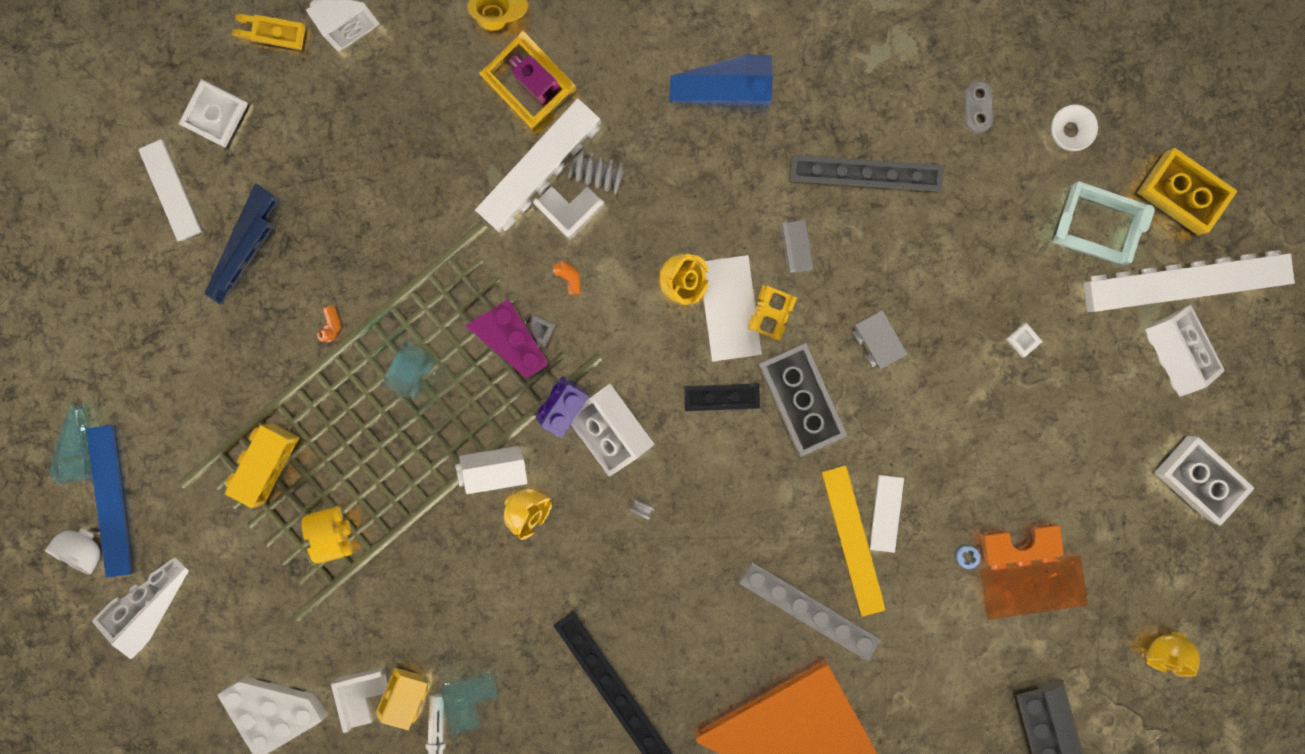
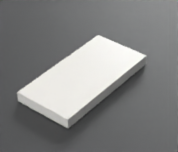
(729, 308)

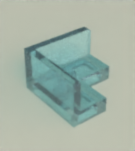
(460, 700)

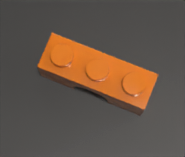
(1043, 544)

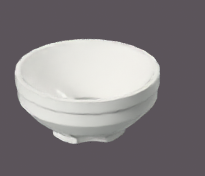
(1084, 121)

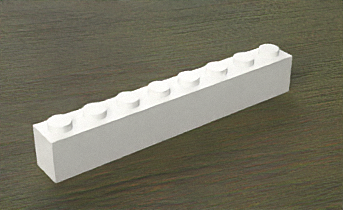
(1188, 282)

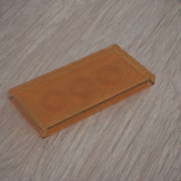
(1034, 587)

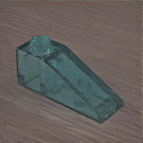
(71, 454)

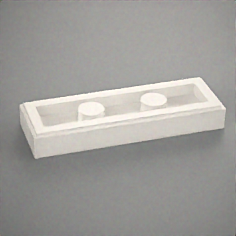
(886, 513)

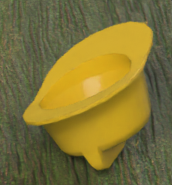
(496, 13)

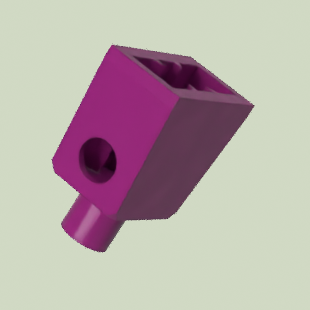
(534, 78)

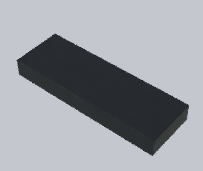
(722, 397)

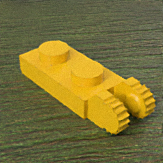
(271, 31)

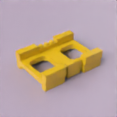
(765, 310)

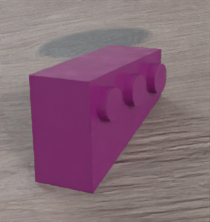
(510, 338)

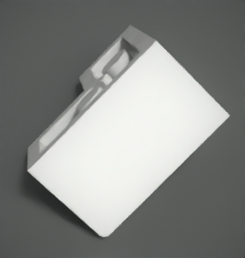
(569, 217)
(352, 696)

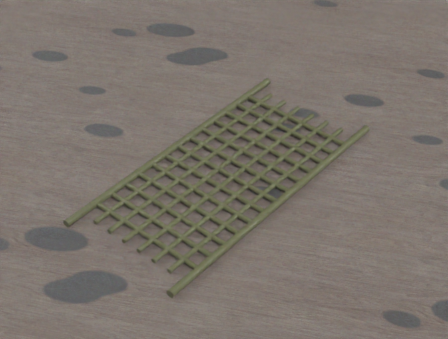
(333, 355)

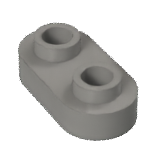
(978, 106)

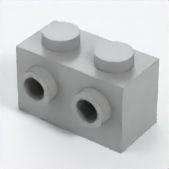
(879, 340)

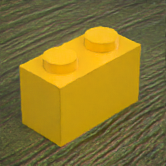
(401, 699)

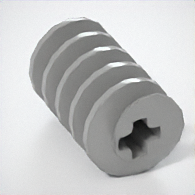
(597, 171)

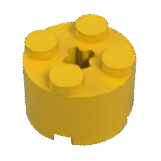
(327, 535)

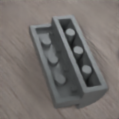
(1049, 720)

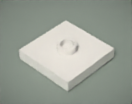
(213, 113)

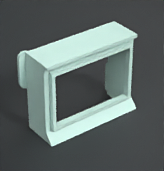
(1140, 223)

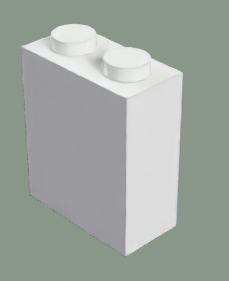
(491, 470)

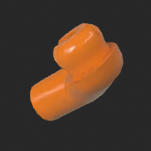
(570, 274)
(332, 325)

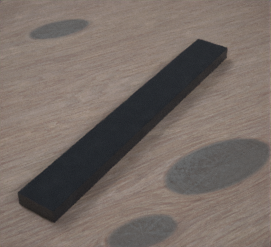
(610, 685)

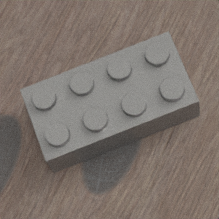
(802, 399)

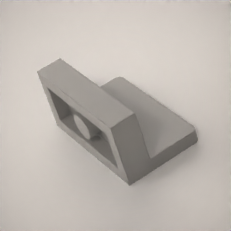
(796, 246)

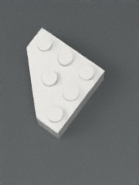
(270, 712)

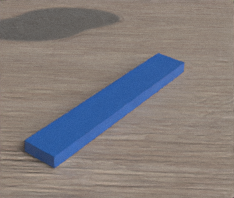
(109, 501)

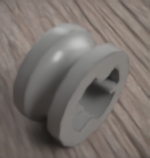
(642, 509)

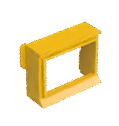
(545, 115)

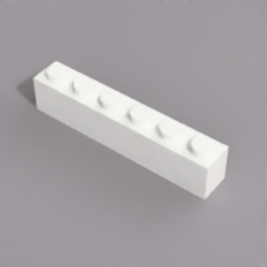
(539, 165)

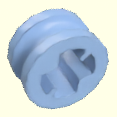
(975, 554)

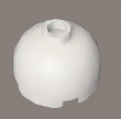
(75, 549)

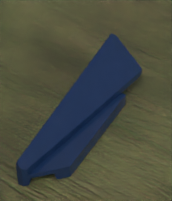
(243, 243)

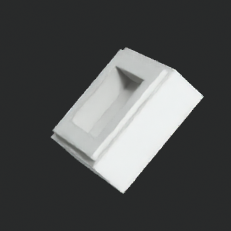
(1024, 340)

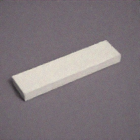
(170, 190)

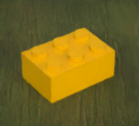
(1187, 192)
(260, 465)

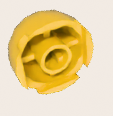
(684, 278)
(525, 510)
(1175, 654)

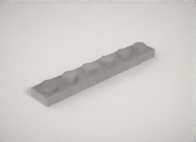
(810, 611)

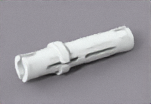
(435, 725)

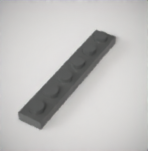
(866, 173)

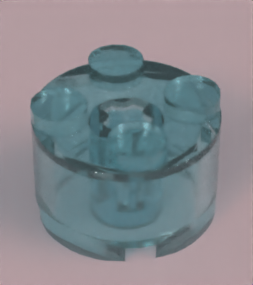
(407, 370)

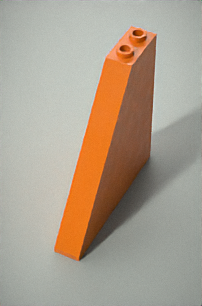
(794, 718)

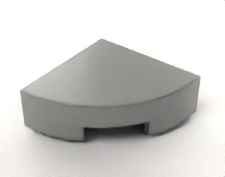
(541, 329)

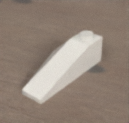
(134, 618)

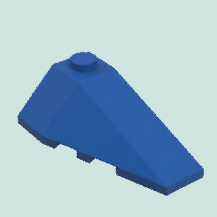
(732, 81)

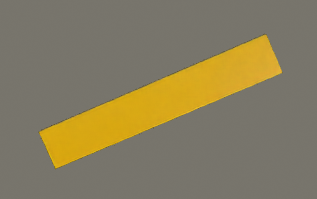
(853, 540)

